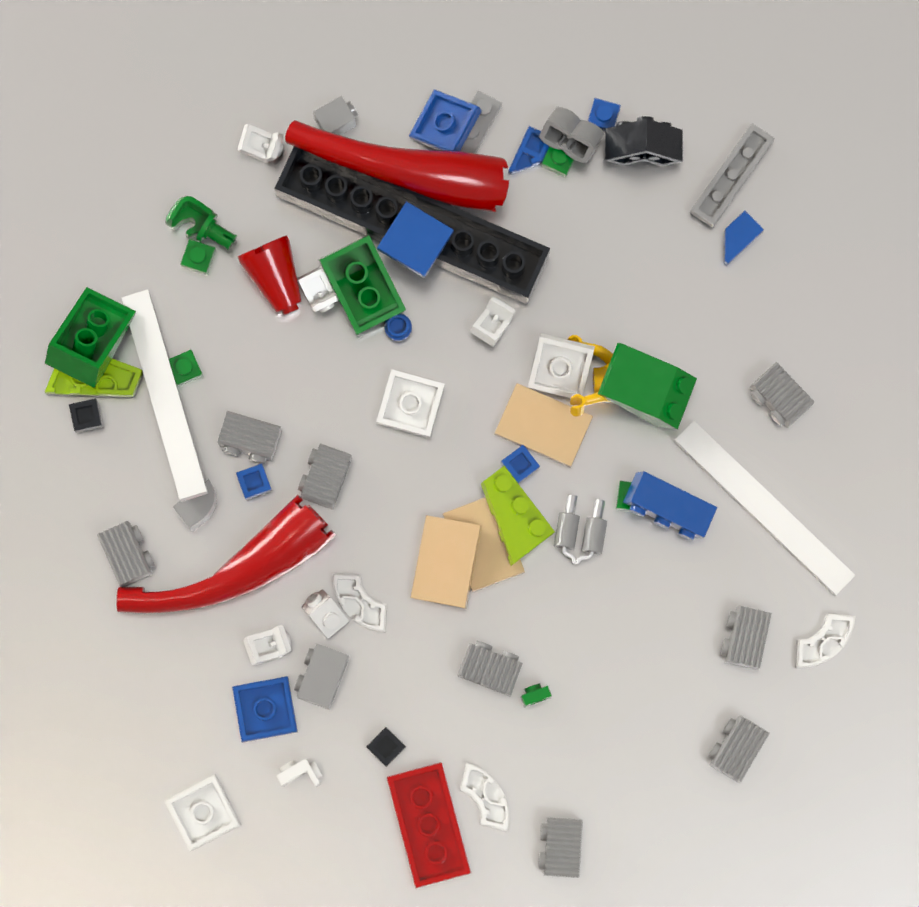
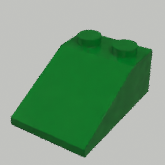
(362, 284)
(89, 337)
(647, 387)

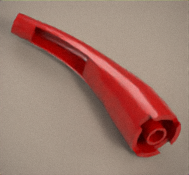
(445, 176)
(273, 552)

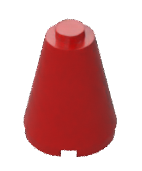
(274, 273)

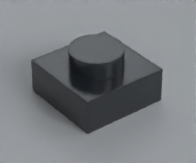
(85, 415)
(385, 746)

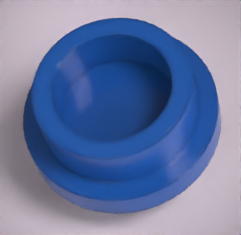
(398, 327)

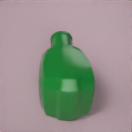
(204, 219)

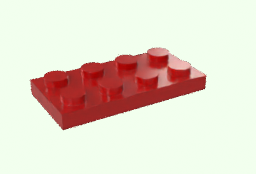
(428, 825)

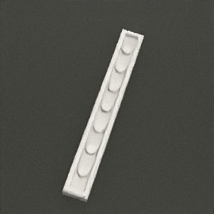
(165, 397)
(764, 508)

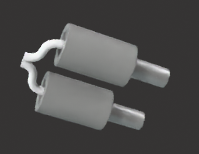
(568, 527)

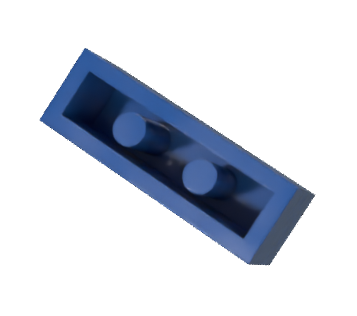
(669, 506)

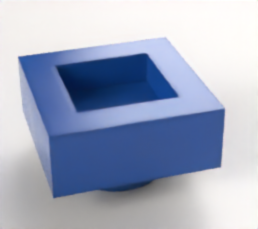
(604, 113)
(520, 464)
(253, 481)

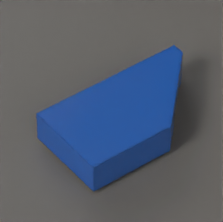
(530, 152)
(740, 235)

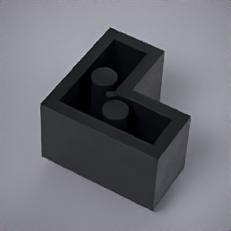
(644, 141)

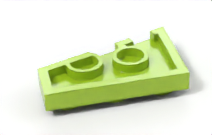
(117, 381)
(517, 517)

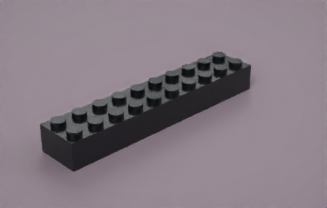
(370, 206)

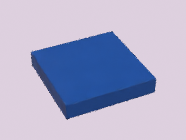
(445, 122)
(415, 239)
(264, 709)

